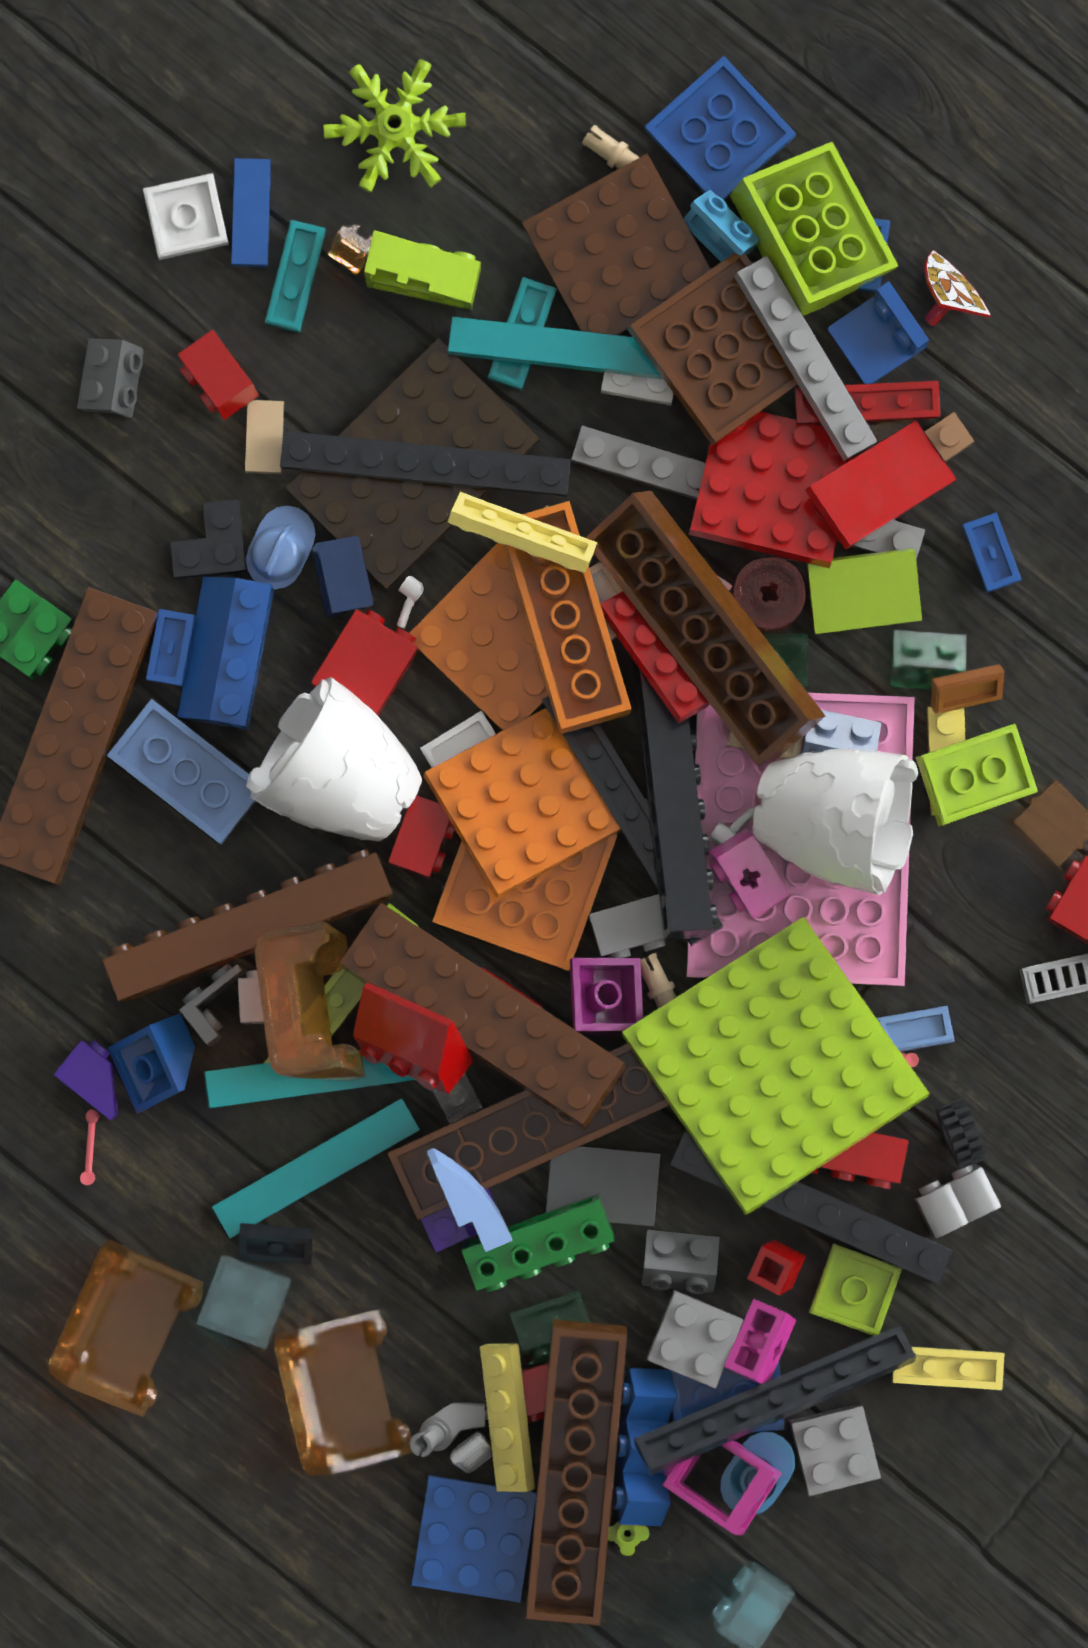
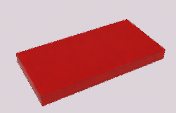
(880, 484)

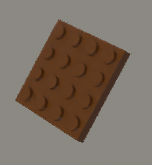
(616, 248)
(714, 351)

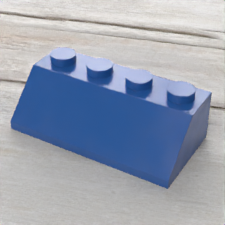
(226, 651)

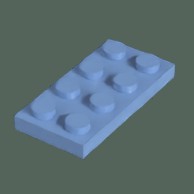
(184, 771)

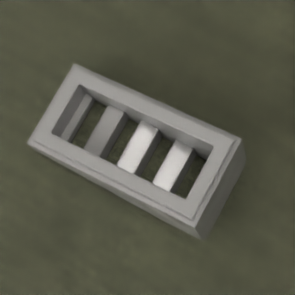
(1030, 986)
(472, 1452)

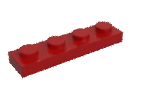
(883, 402)
(653, 658)

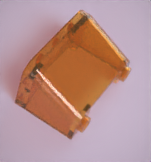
(295, 1003)
(122, 1326)
(339, 1394)

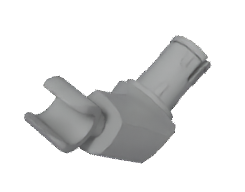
(445, 1426)

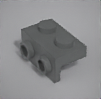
(110, 377)
(680, 1261)

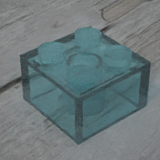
(244, 1301)
(753, 1606)

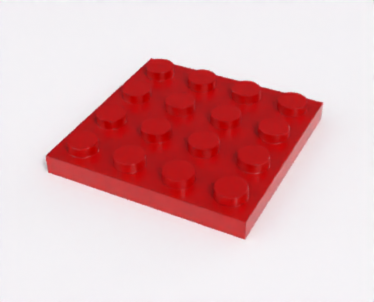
(757, 488)

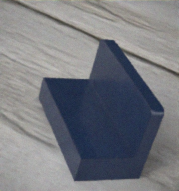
(342, 576)

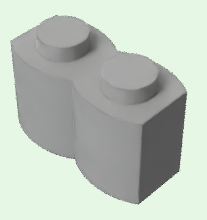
(957, 1201)

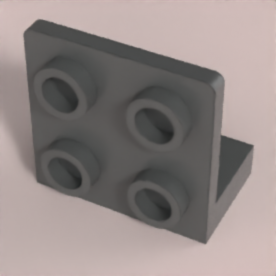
(205, 1021)

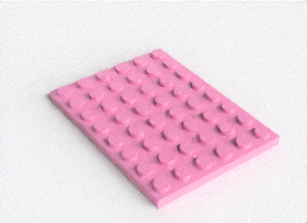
(856, 926)

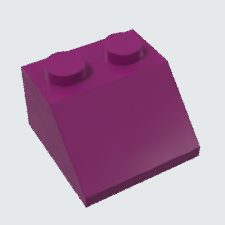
(605, 995)

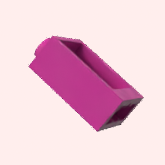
(749, 1502)

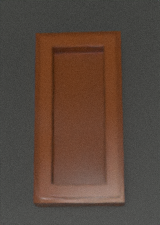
(967, 689)

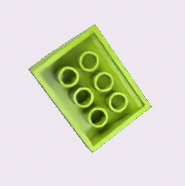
(814, 227)

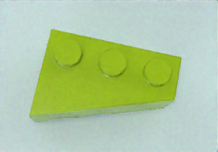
(422, 271)

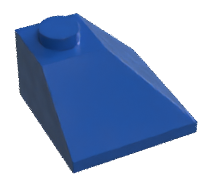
(154, 1061)

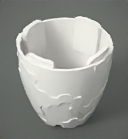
(336, 767)
(839, 814)

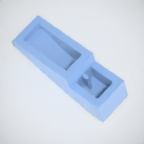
(470, 1201)

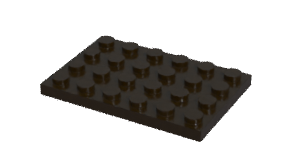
(428, 404)

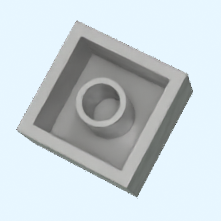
(694, 1339)
(835, 1449)

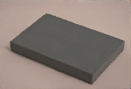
(621, 1178)

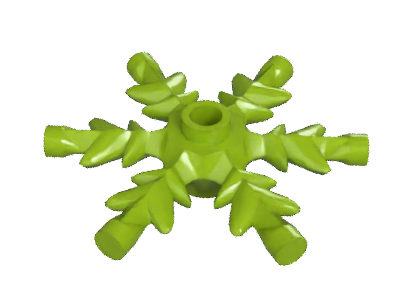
(398, 137)

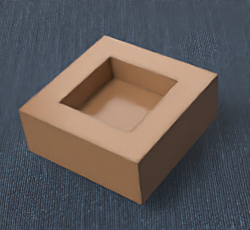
(949, 437)

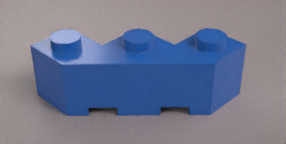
(645, 1406)

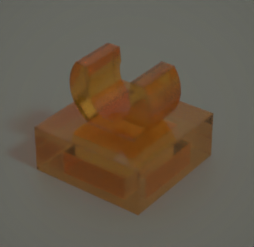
(350, 248)

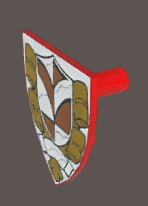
(950, 290)

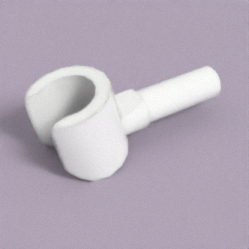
(413, 590)
(723, 833)

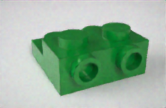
(30, 630)

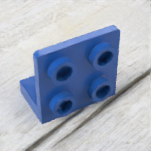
(878, 335)

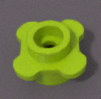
(627, 1544)

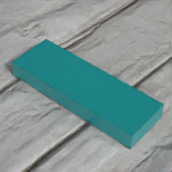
(295, 276)
(529, 308)

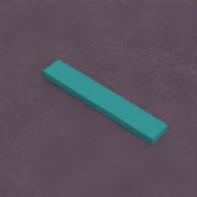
(549, 347)
(262, 1083)
(316, 1167)

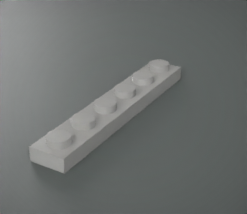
(805, 358)

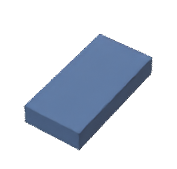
(919, 1028)

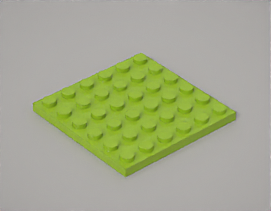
(775, 1065)

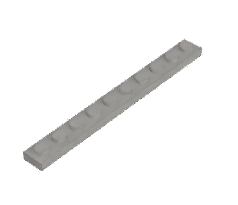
(684, 477)

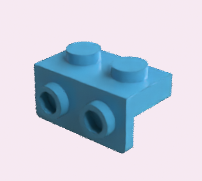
(719, 227)

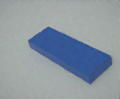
(251, 212)

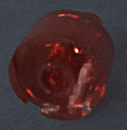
(789, 593)

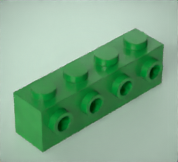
(540, 1242)

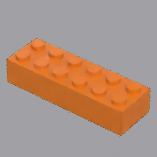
(569, 633)

